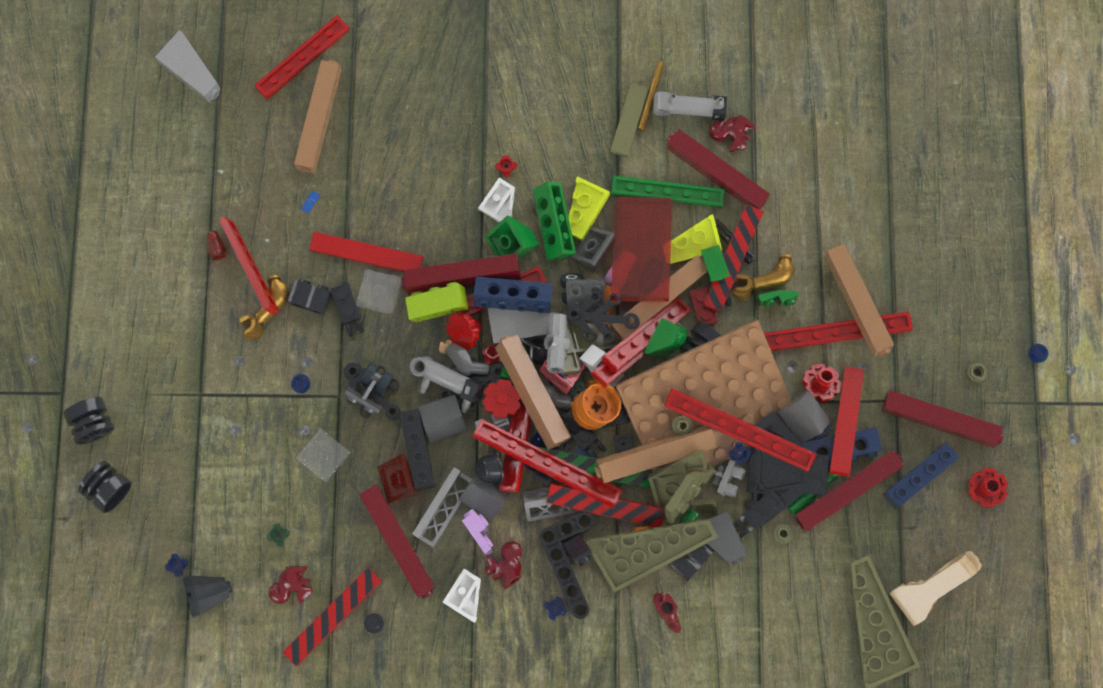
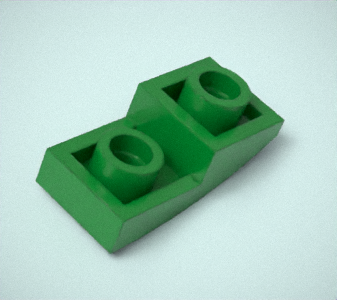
(715, 263)
(783, 297)

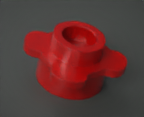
(505, 160)
(490, 350)

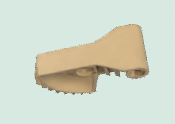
(918, 598)

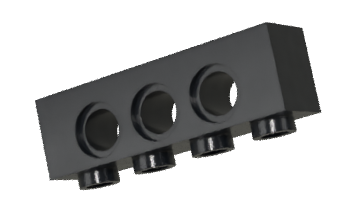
(417, 449)

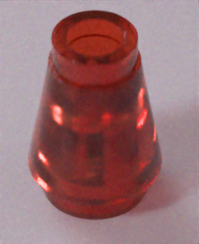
(216, 248)

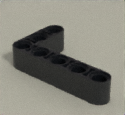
(557, 565)

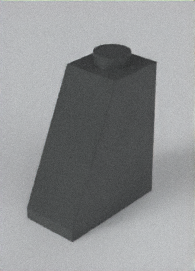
(728, 543)

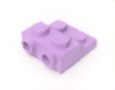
(477, 527)

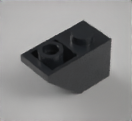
(578, 550)

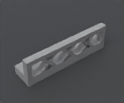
(538, 498)
(435, 507)

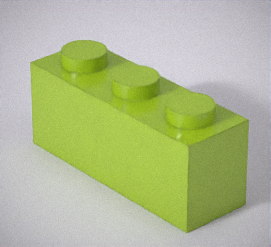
(436, 302)

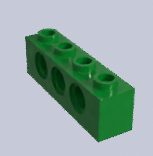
(554, 221)

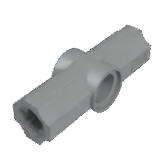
(556, 343)

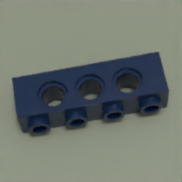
(499, 292)
(867, 437)
(920, 475)

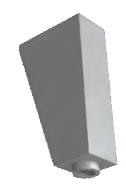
(186, 65)
(513, 322)

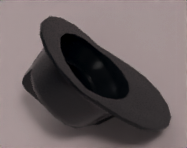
(536, 350)
(490, 467)

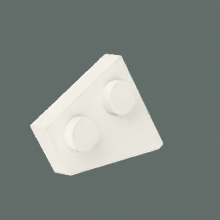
(499, 201)
(464, 595)

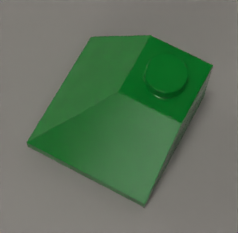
(511, 238)
(666, 339)

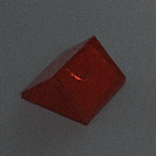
(397, 479)

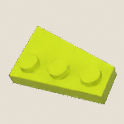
(586, 206)
(694, 240)

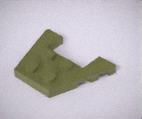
(579, 344)
(667, 480)
(689, 488)

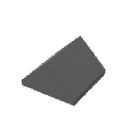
(593, 248)
(804, 417)
(442, 418)
(484, 497)

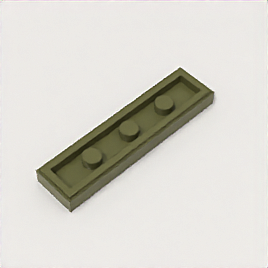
(629, 120)

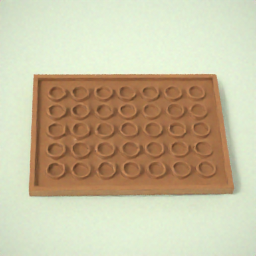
(727, 373)

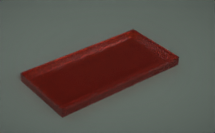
(642, 249)

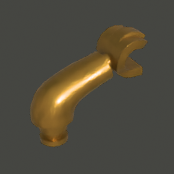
(777, 277)
(280, 294)

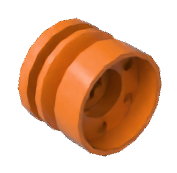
(605, 404)

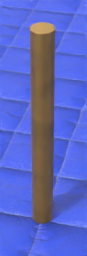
(650, 97)

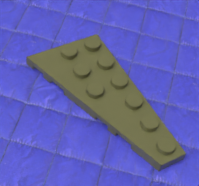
(638, 553)
(881, 639)

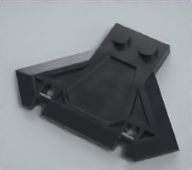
(787, 480)

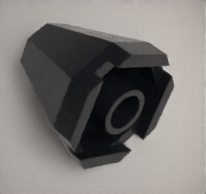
(205, 592)

